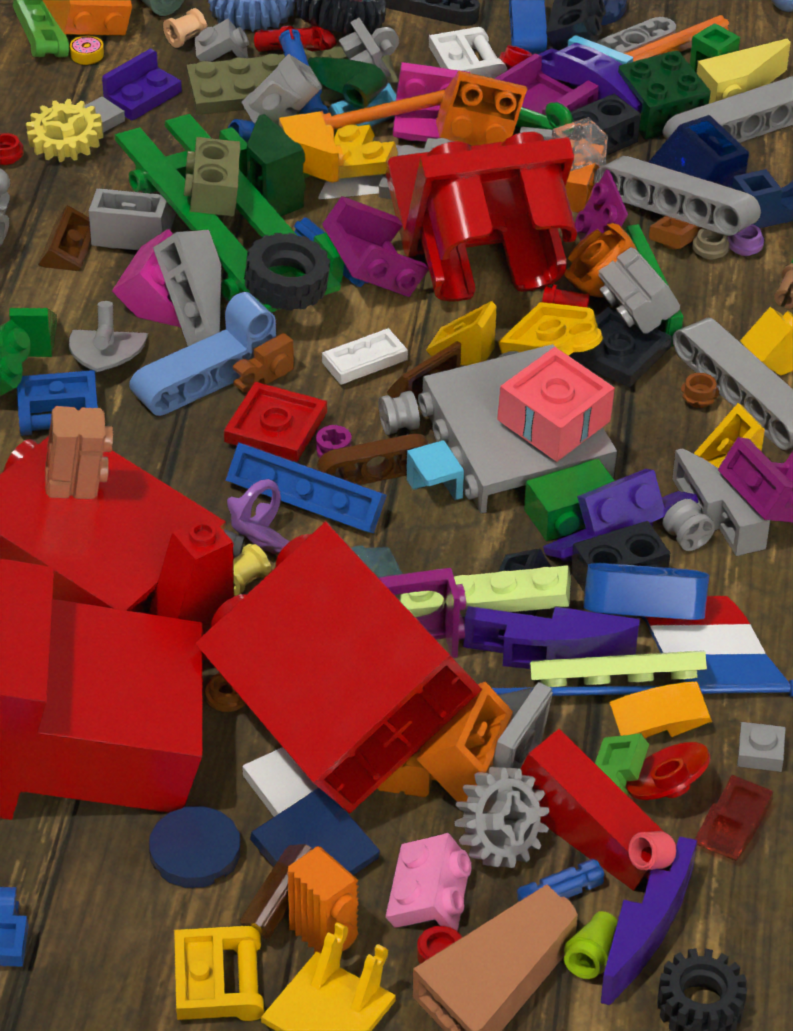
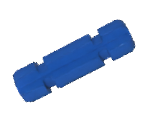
(568, 881)

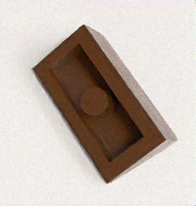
(67, 241)
(413, 380)
(272, 898)

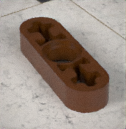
(347, 457)

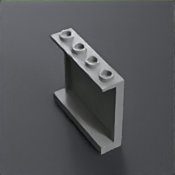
(493, 457)

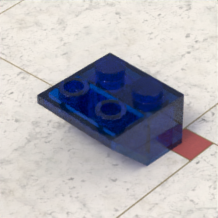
(703, 151)

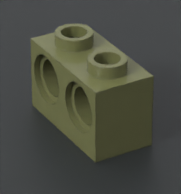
(213, 176)

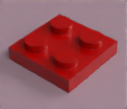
(276, 421)

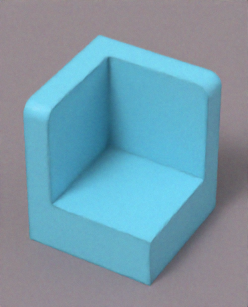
(435, 465)

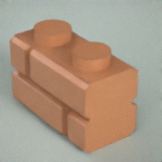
(76, 452)

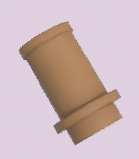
(785, 287)

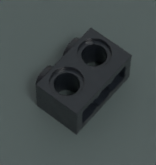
(575, 18)
(615, 119)
(627, 546)

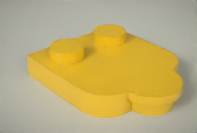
(565, 326)

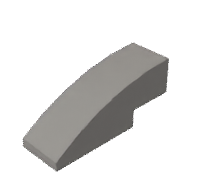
(729, 510)

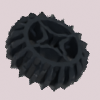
(338, 14)

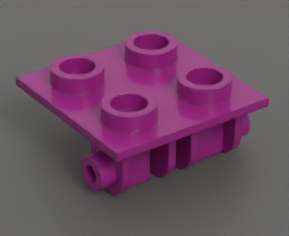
(602, 208)

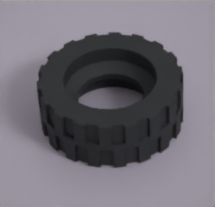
(284, 291)

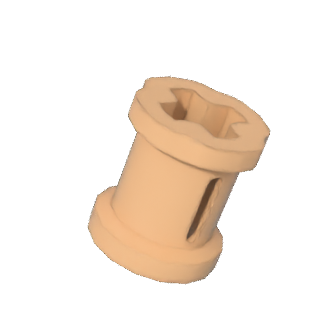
(184, 28)

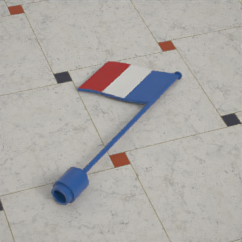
(732, 654)

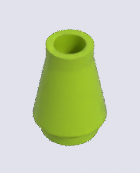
(590, 947)

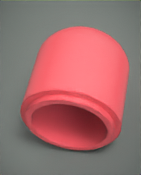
(662, 850)

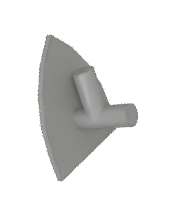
(104, 347)

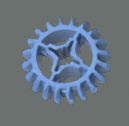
(253, 13)

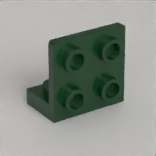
(665, 88)

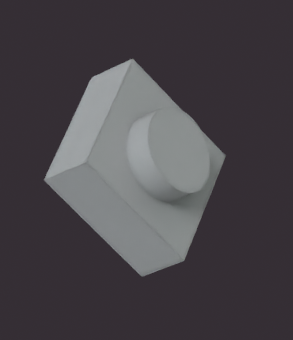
(761, 746)

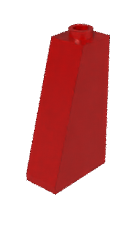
(195, 574)
(588, 807)

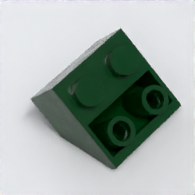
(276, 166)

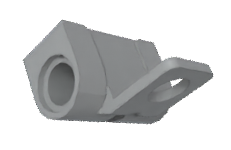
(283, 91)

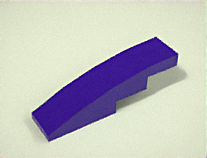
(645, 925)

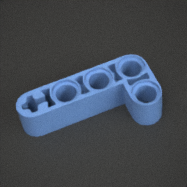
(208, 363)

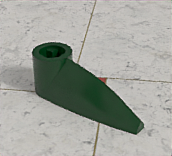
(356, 80)

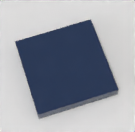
(316, 822)

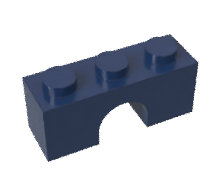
(774, 201)

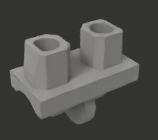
(370, 48)

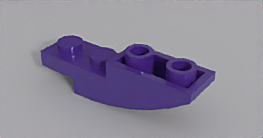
(582, 63)
(535, 638)

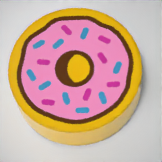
(86, 50)

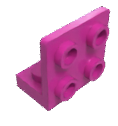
(416, 81)

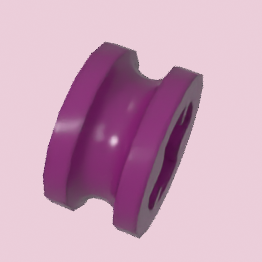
(332, 435)

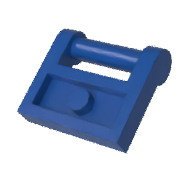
(46, 391)

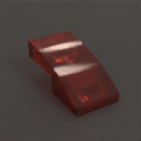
(734, 818)

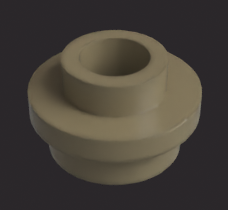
(710, 244)

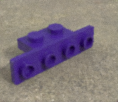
(616, 507)

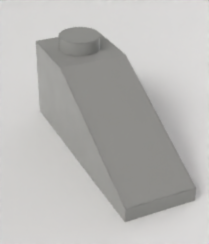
(193, 281)

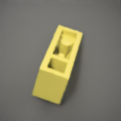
(744, 69)

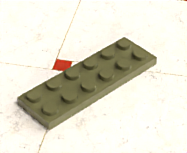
(226, 83)

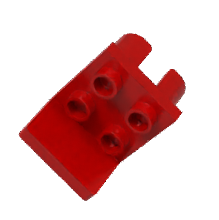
(485, 197)

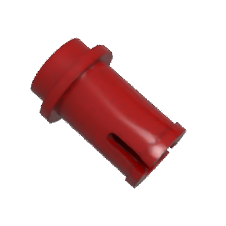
(565, 297)

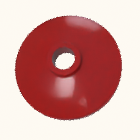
(670, 771)

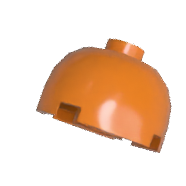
(593, 254)

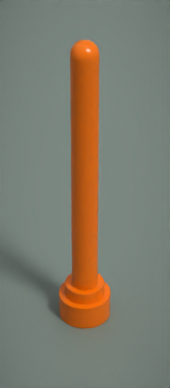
(384, 110)

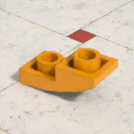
(661, 708)

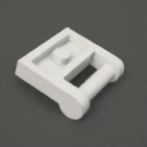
(455, 52)

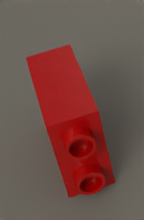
(100, 547)
(336, 667)

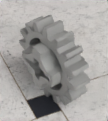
(501, 817)

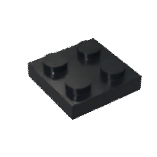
(624, 350)

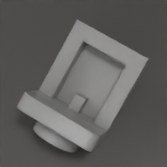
(220, 39)

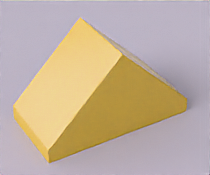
(473, 331)
(736, 424)

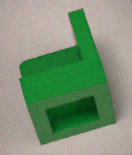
(711, 43)

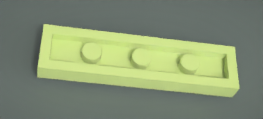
(502, 591)
(637, 667)

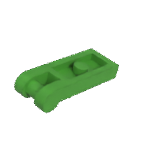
(41, 28)

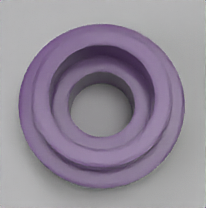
(747, 241)

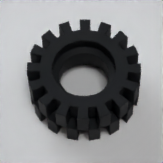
(707, 973)

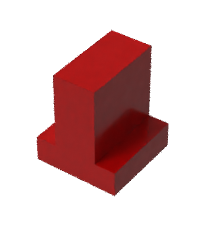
(94, 699)

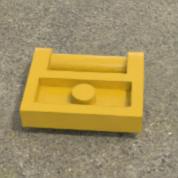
(201, 973)

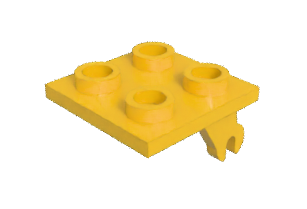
(329, 996)

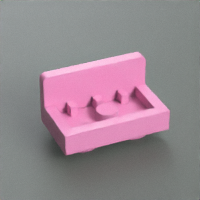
(429, 882)

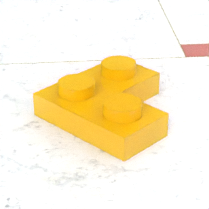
(361, 154)

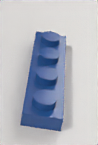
(308, 487)

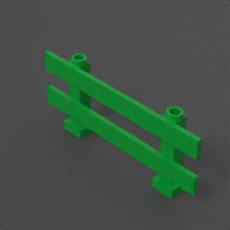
(168, 175)

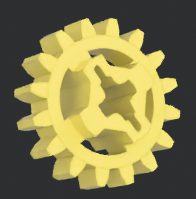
(64, 130)

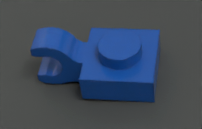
(12, 929)

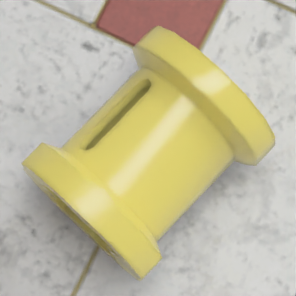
(248, 566)

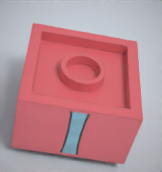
(555, 403)

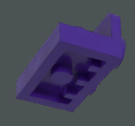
(139, 85)

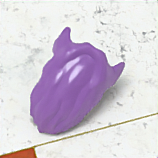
(257, 528)

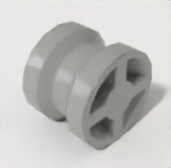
(399, 412)
(688, 524)

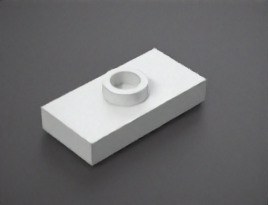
(364, 356)

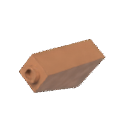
(497, 966)

